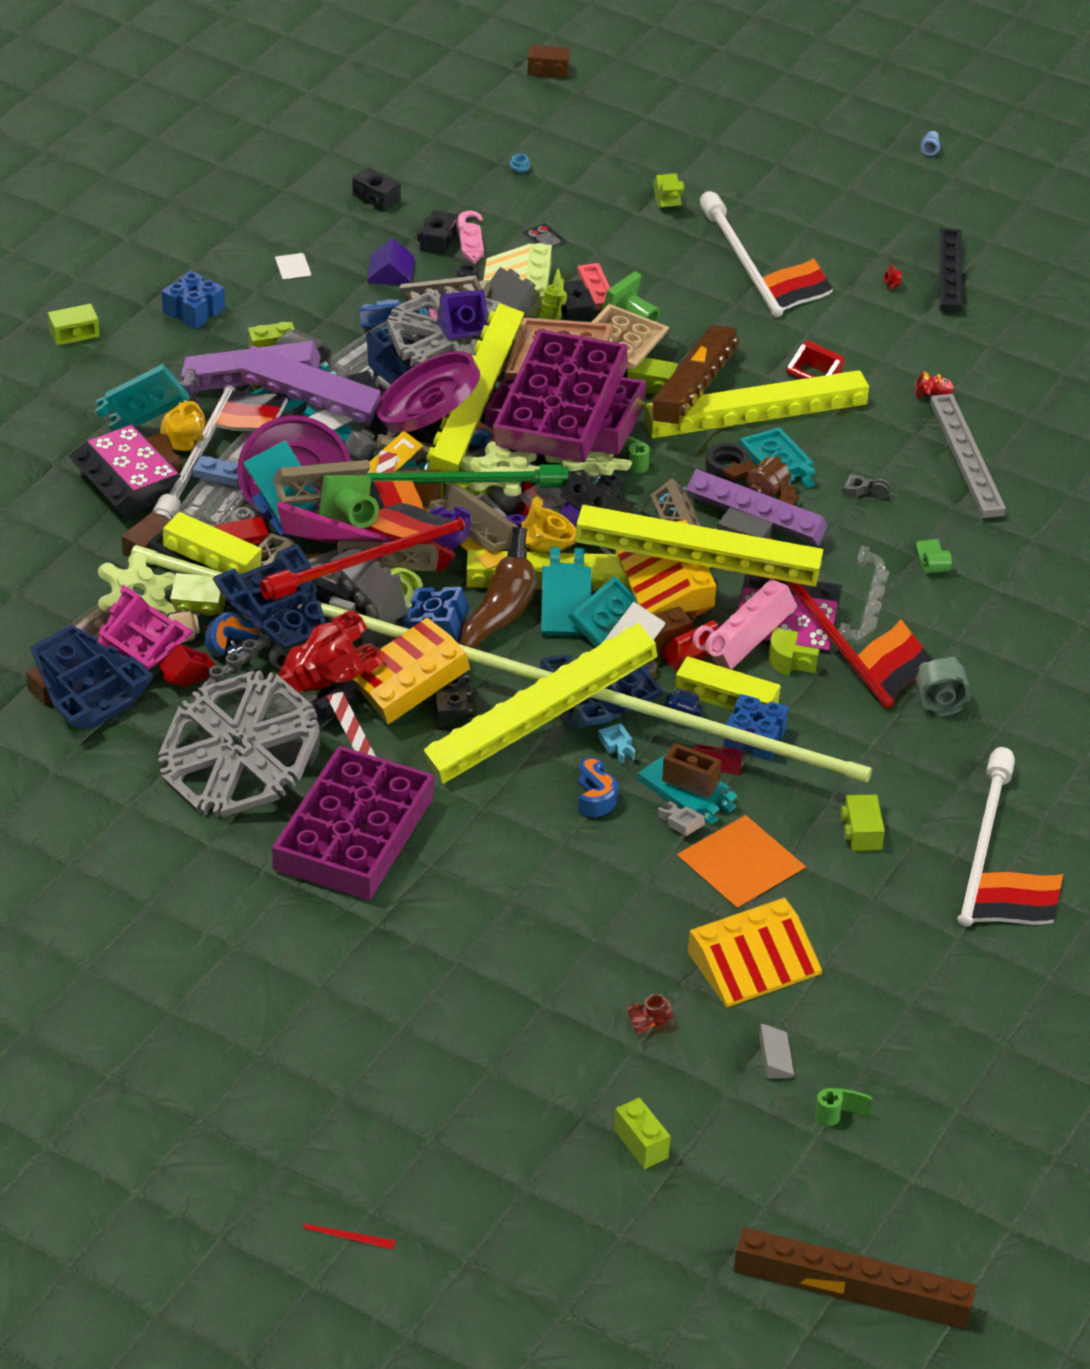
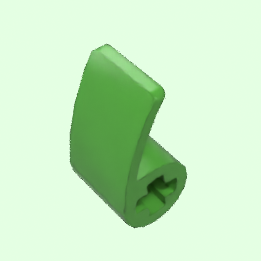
(638, 454)
(932, 557)
(833, 1100)

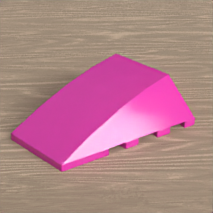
(321, 528)
(141, 630)

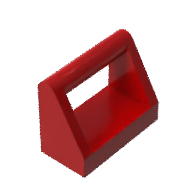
(817, 358)
(682, 646)

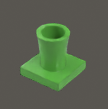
(625, 297)
(348, 500)

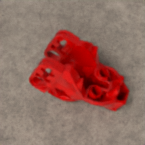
(330, 655)

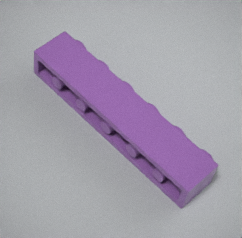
(224, 368)
(310, 385)
(785, 517)

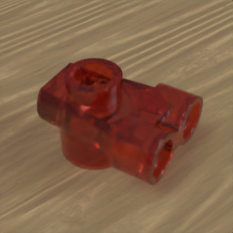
(652, 1013)

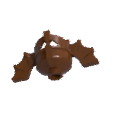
(768, 478)

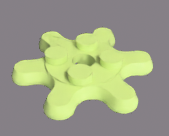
(499, 460)
(595, 463)
(140, 577)

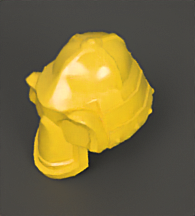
(184, 426)
(547, 529)

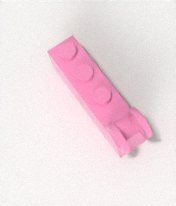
(747, 625)

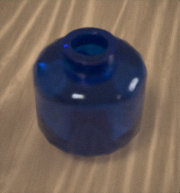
(684, 701)

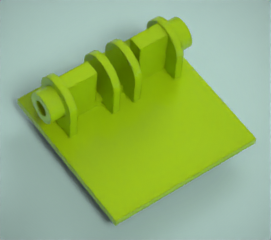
(553, 299)

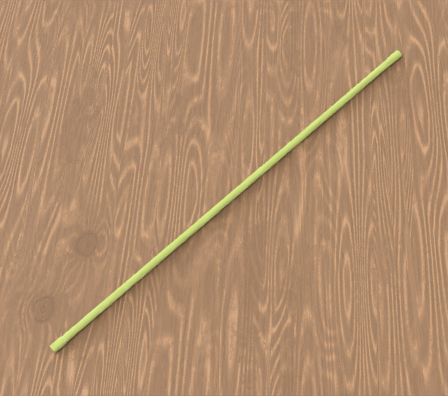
(849, 768)

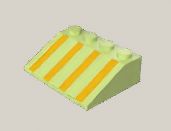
(530, 262)

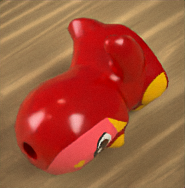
(932, 385)

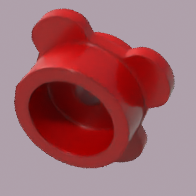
(892, 277)

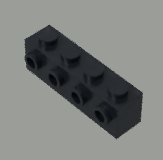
(583, 491)
(452, 704)

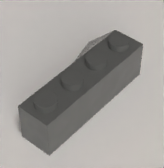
(373, 588)

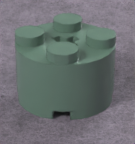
(943, 686)

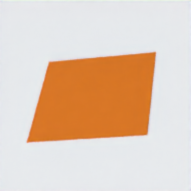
(741, 861)

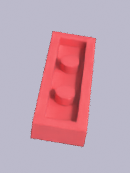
(596, 282)

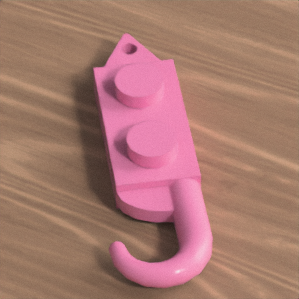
(470, 237)

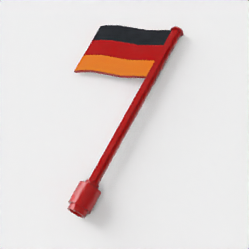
(400, 522)
(885, 663)

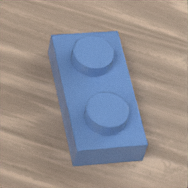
(216, 470)

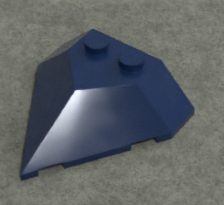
(383, 355)

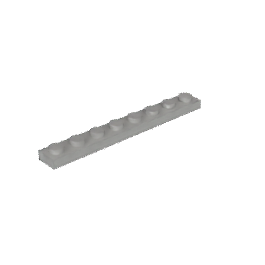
(967, 456)

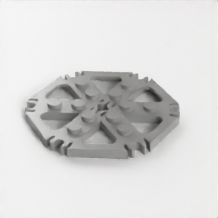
(405, 320)
(245, 728)

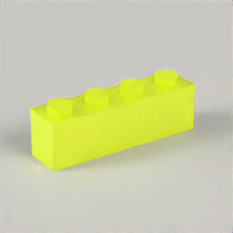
(210, 545)
(721, 685)

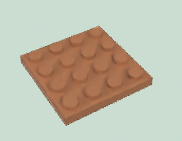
(530, 327)

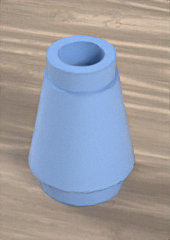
(930, 143)

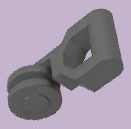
(879, 488)

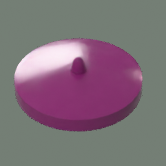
(428, 391)
(308, 439)

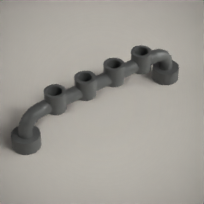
(235, 660)

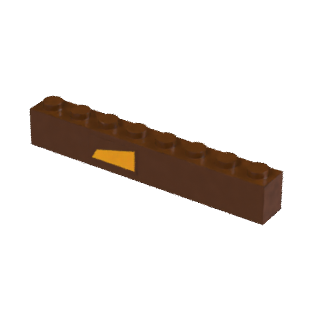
(695, 374)
(854, 1278)

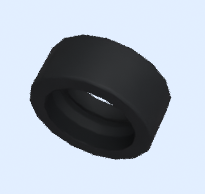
(725, 451)

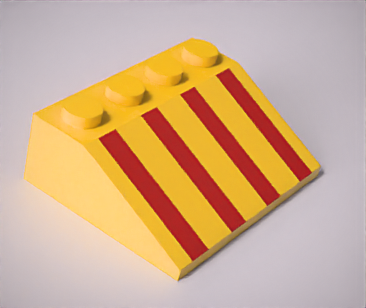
(667, 583)
(413, 670)
(753, 952)

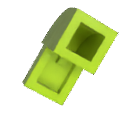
(668, 190)
(788, 655)

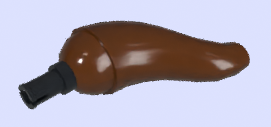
(507, 596)

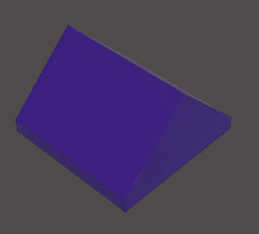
(391, 264)
(462, 314)

